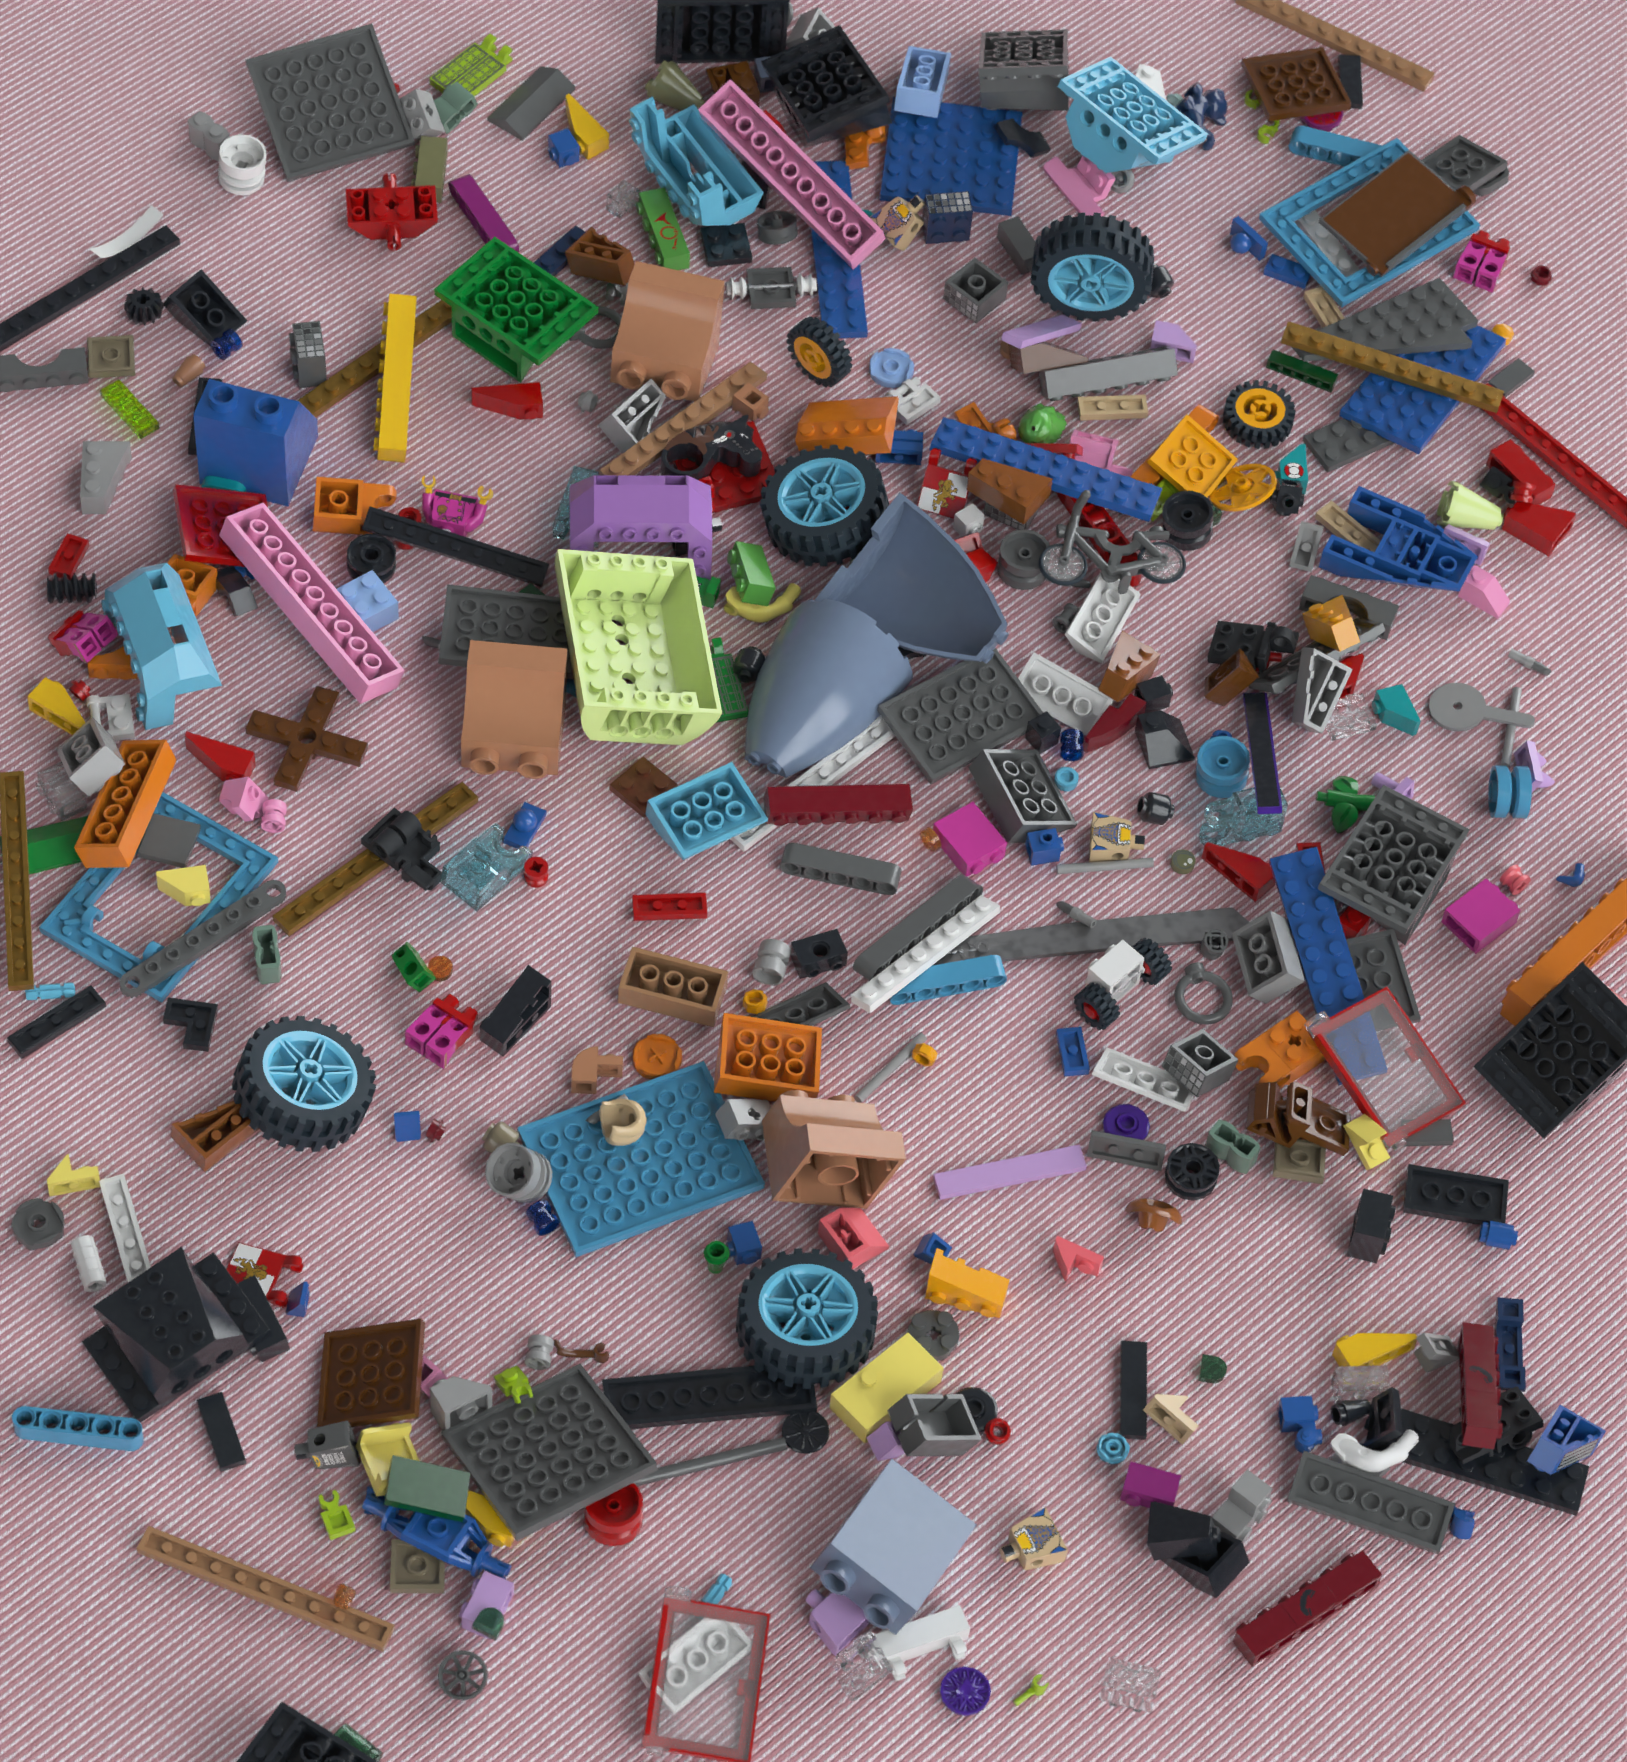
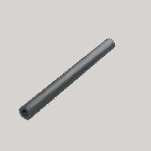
(714, 1460)

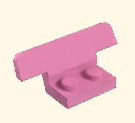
(1081, 184)
(1098, 451)

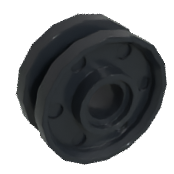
(371, 553)
(1196, 1158)

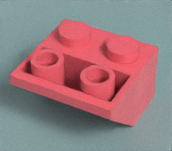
(851, 1236)

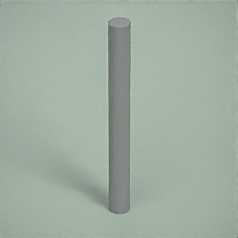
(1510, 729)
(1105, 865)
(902, 1056)

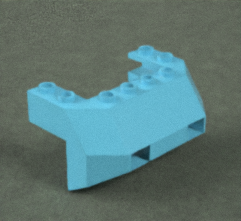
(721, 187)
(144, 608)

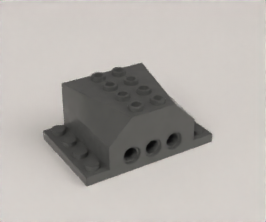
(1023, 69)
(1395, 862)

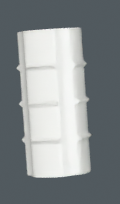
(88, 1263)

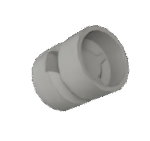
(772, 962)

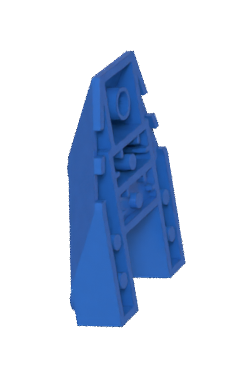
(1409, 553)

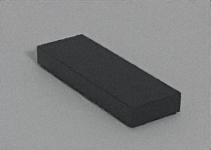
(1351, 78)
(221, 1431)

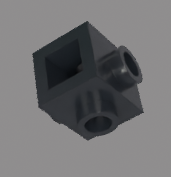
(1287, 497)

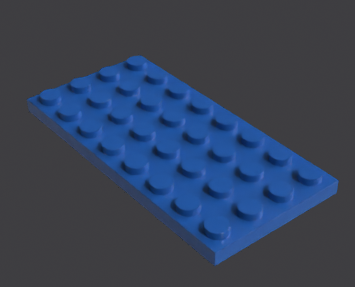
(1413, 414)

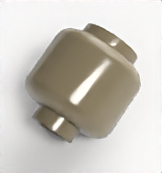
(498, 1135)

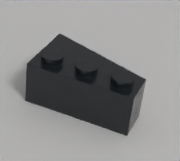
(517, 1011)

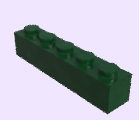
(1302, 371)

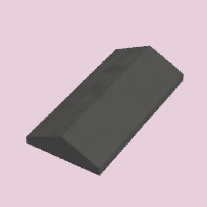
(532, 102)
(808, 1007)

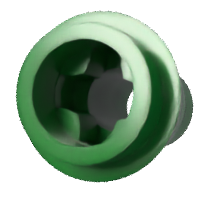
(716, 1255)

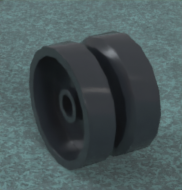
(1188, 519)

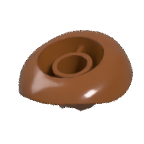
(1153, 1213)

